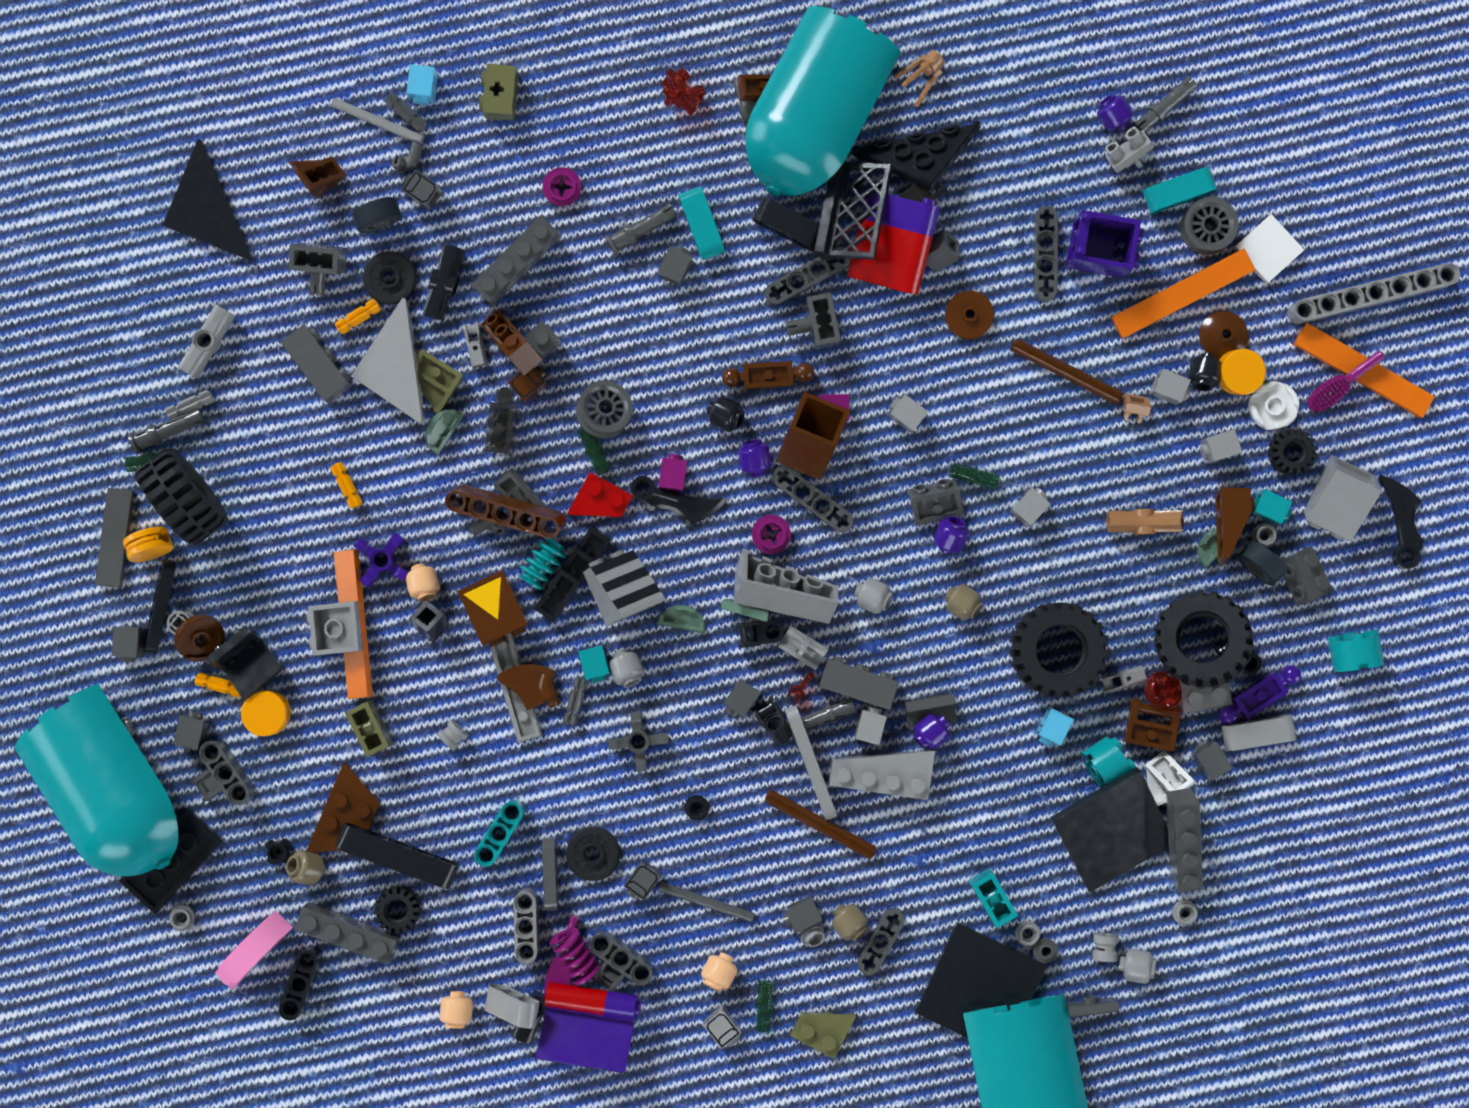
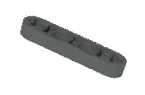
(1049, 254)
(809, 279)
(810, 502)

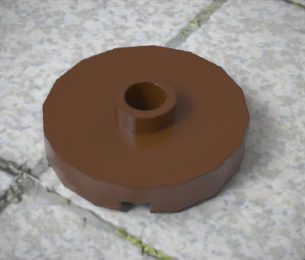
(961, 325)
(199, 648)

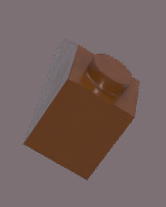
(1231, 512)

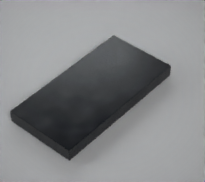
(194, 847)

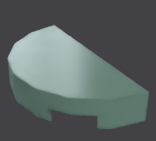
(441, 428)
(1207, 548)
(749, 611)
(682, 618)

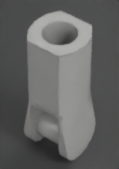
(475, 348)
(1126, 679)

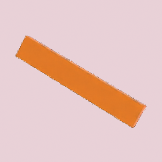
(1183, 293)
(1376, 379)
(350, 589)

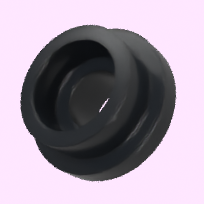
(691, 813)

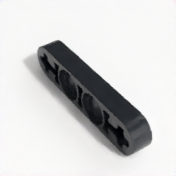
(159, 606)

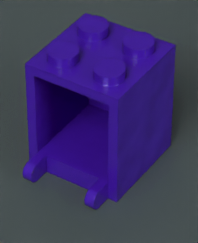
(1094, 241)

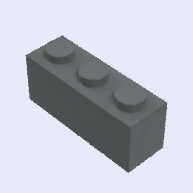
(317, 363)
(859, 682)

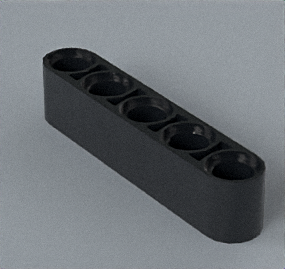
(396, 855)

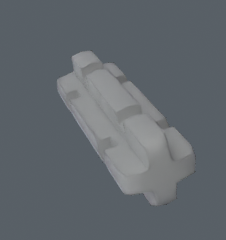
(190, 404)

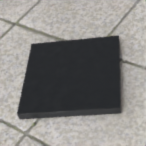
(1112, 829)
(976, 975)

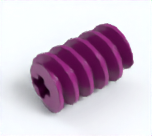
(577, 955)

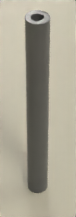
(706, 901)

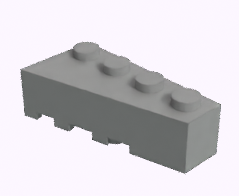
(783, 590)
(885, 773)

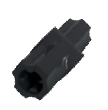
(443, 282)

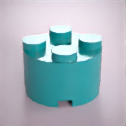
(1356, 650)
(1107, 761)

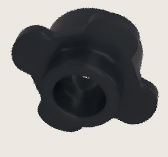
(272, 847)

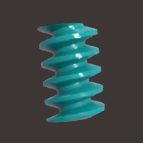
(542, 563)

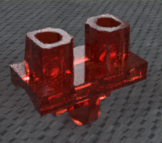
(679, 92)

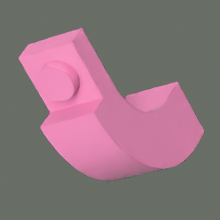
(253, 949)

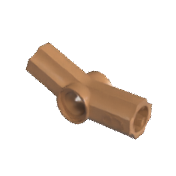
(1144, 521)

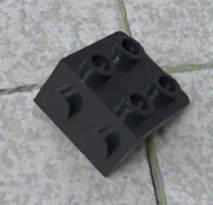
(246, 661)

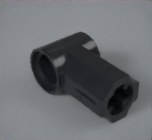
(527, 1035)

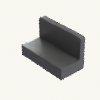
(935, 705)

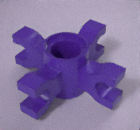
(375, 570)

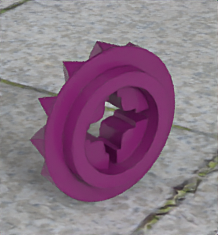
(554, 179)
(775, 523)

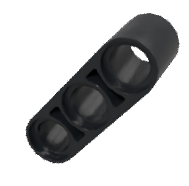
(787, 223)
(292, 991)

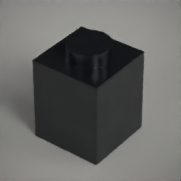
(429, 621)

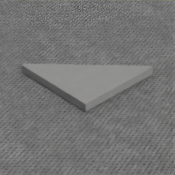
(392, 365)

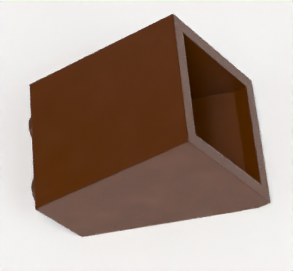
(812, 435)

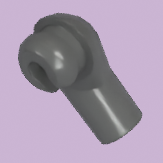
(410, 161)
(481, 525)

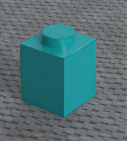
(1271, 507)
(594, 663)

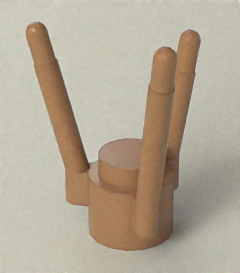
(929, 65)

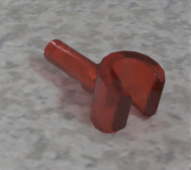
(798, 689)

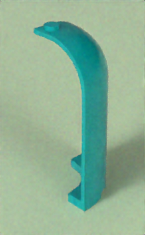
(817, 101)
(100, 786)
(1025, 1055)

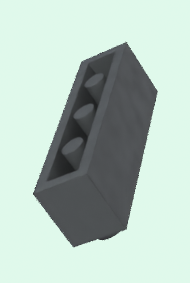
(516, 260)
(1184, 840)
(347, 933)

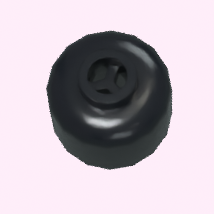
(1205, 372)
(725, 414)

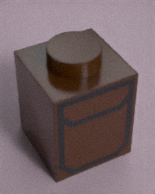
(529, 385)

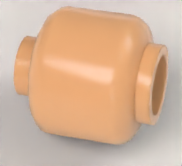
(422, 582)
(719, 972)
(456, 1010)

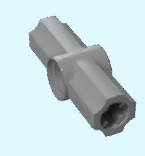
(197, 355)

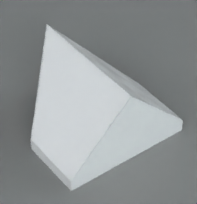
(1165, 775)

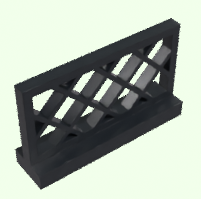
(833, 213)

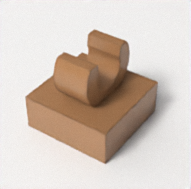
(1136, 405)

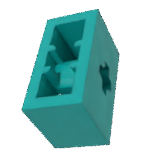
(993, 898)

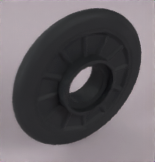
(383, 263)
(577, 857)

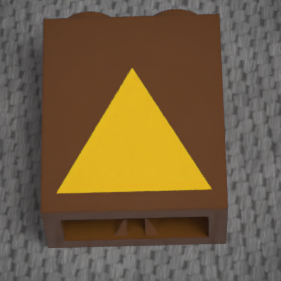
(494, 608)

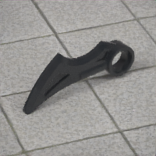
(1404, 507)
(688, 508)

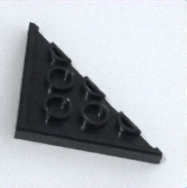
(920, 156)
(203, 209)

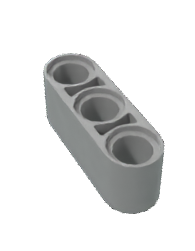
(1259, 733)
(523, 937)
(512, 1006)

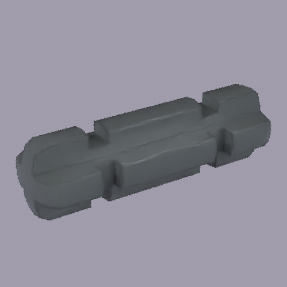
(406, 112)
(575, 701)

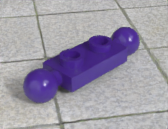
(1260, 695)

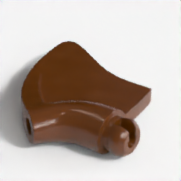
(532, 684)

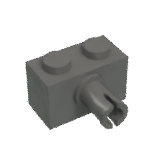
(318, 261)
(820, 322)

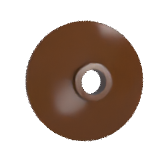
(1211, 333)

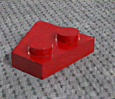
(600, 499)

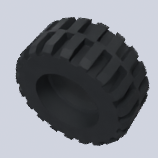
(181, 496)
(1197, 606)
(1091, 657)

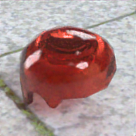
(1162, 690)

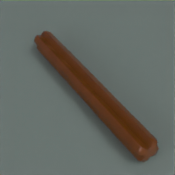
(1066, 371)
(820, 824)

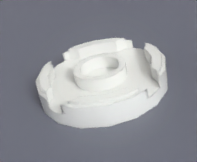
(1273, 406)

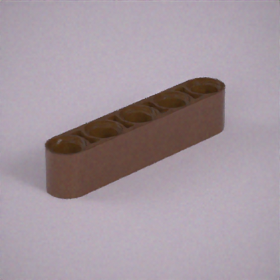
(495, 514)

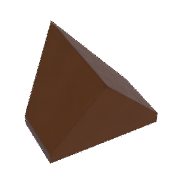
(319, 175)

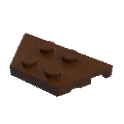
(349, 803)

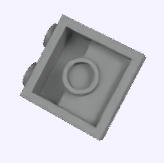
(334, 628)

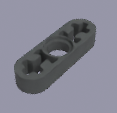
(550, 874)
(865, 953)

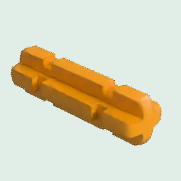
(357, 316)
(346, 485)
(216, 684)

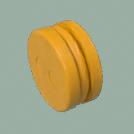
(1242, 372)
(148, 544)
(265, 713)

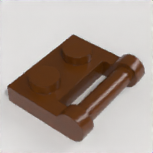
(1151, 733)

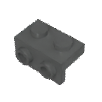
(1306, 576)

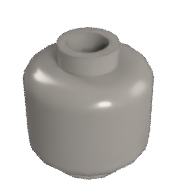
(873, 596)
(626, 668)
(1138, 966)

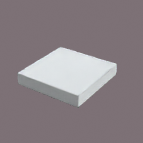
(1270, 248)

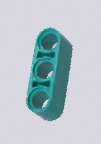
(1179, 190)
(701, 223)
(491, 841)

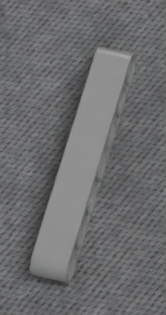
(1383, 288)

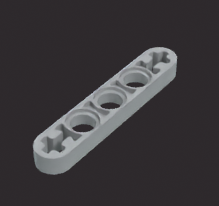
(810, 762)

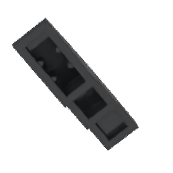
(571, 574)

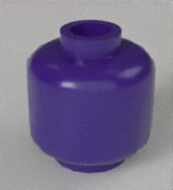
(1115, 113)
(754, 457)
(951, 535)
(931, 732)

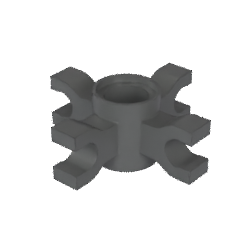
(626, 742)

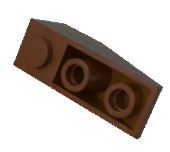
(511, 342)

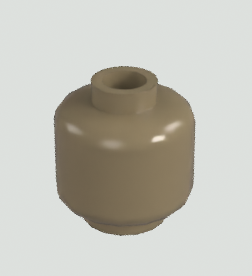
(963, 602)
(305, 867)
(849, 922)

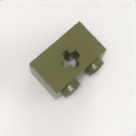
(504, 105)
(369, 728)

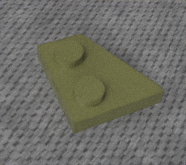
(437, 380)
(823, 1030)

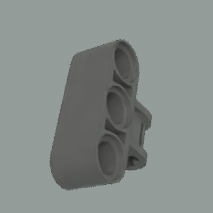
(213, 780)
(611, 971)

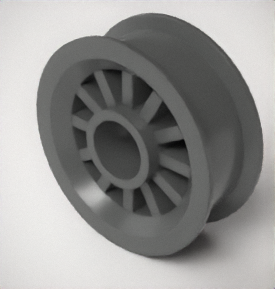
(1229, 217)
(623, 401)

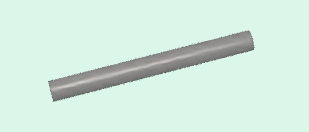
(377, 121)

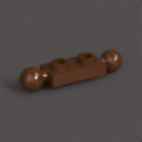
(768, 375)

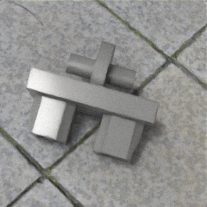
(1130, 151)
(803, 647)

